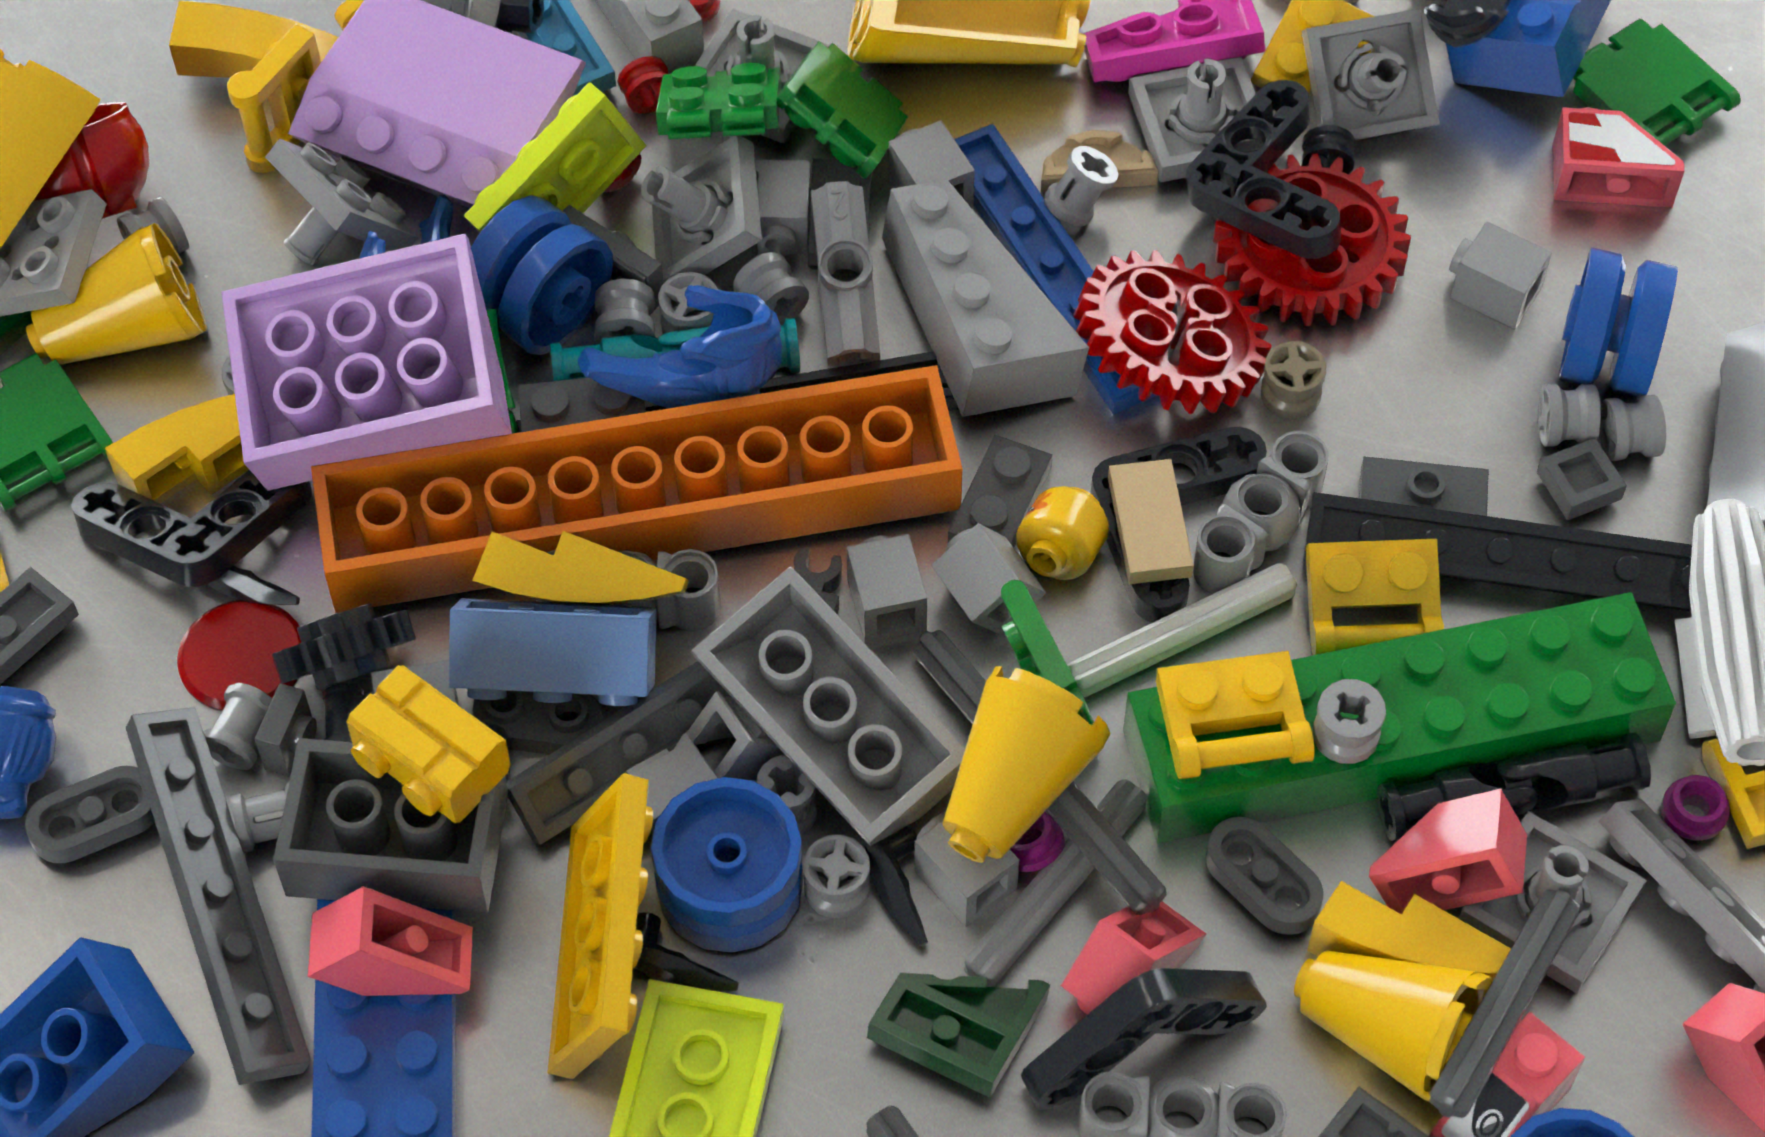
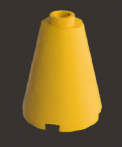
(123, 304)
(1017, 761)
(1392, 1011)

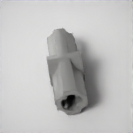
(844, 244)

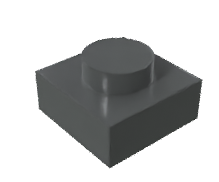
(1581, 479)
(283, 724)

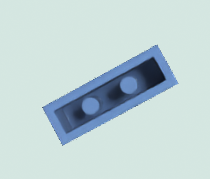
(552, 650)

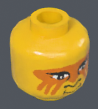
(1065, 530)

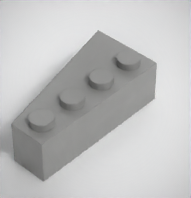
(977, 305)

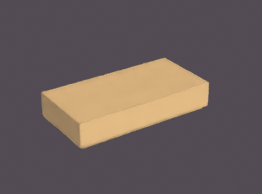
(1150, 521)

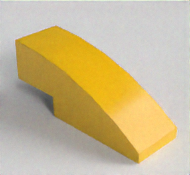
(228, 39)
(180, 449)
(574, 574)
(1421, 934)

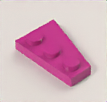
(1174, 39)

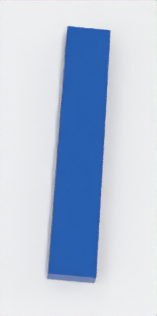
(1036, 240)

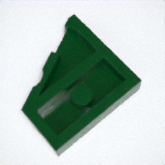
(957, 1025)

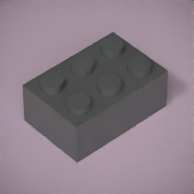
(361, 831)

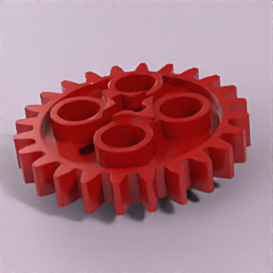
(1358, 272)
(1132, 324)

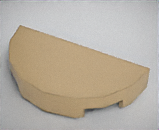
(1133, 165)

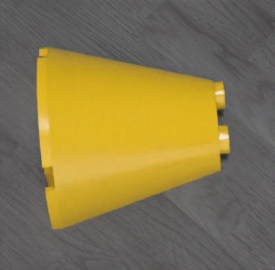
(968, 31)
(37, 126)

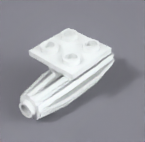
(1725, 636)

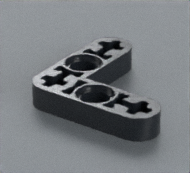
(1247, 176)
(1203, 486)
(188, 548)
(1144, 1006)

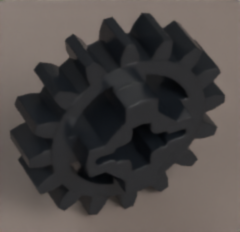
(344, 646)

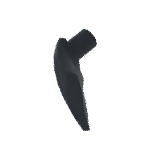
(248, 587)
(891, 881)
(673, 965)

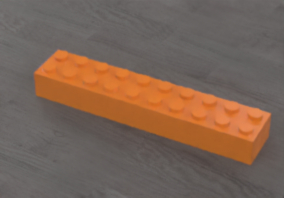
(641, 484)

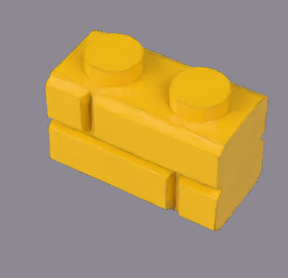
(427, 745)

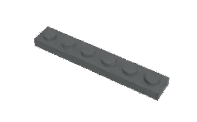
(217, 896)

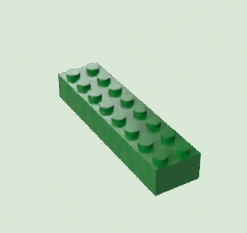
(1449, 704)

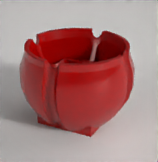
(104, 157)

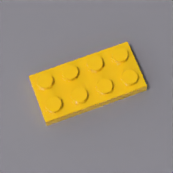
(600, 927)

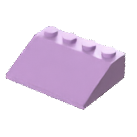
(432, 97)
(363, 361)

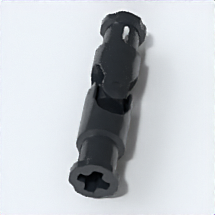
(1567, 774)

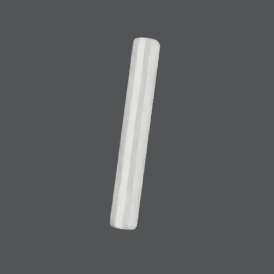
(1183, 629)

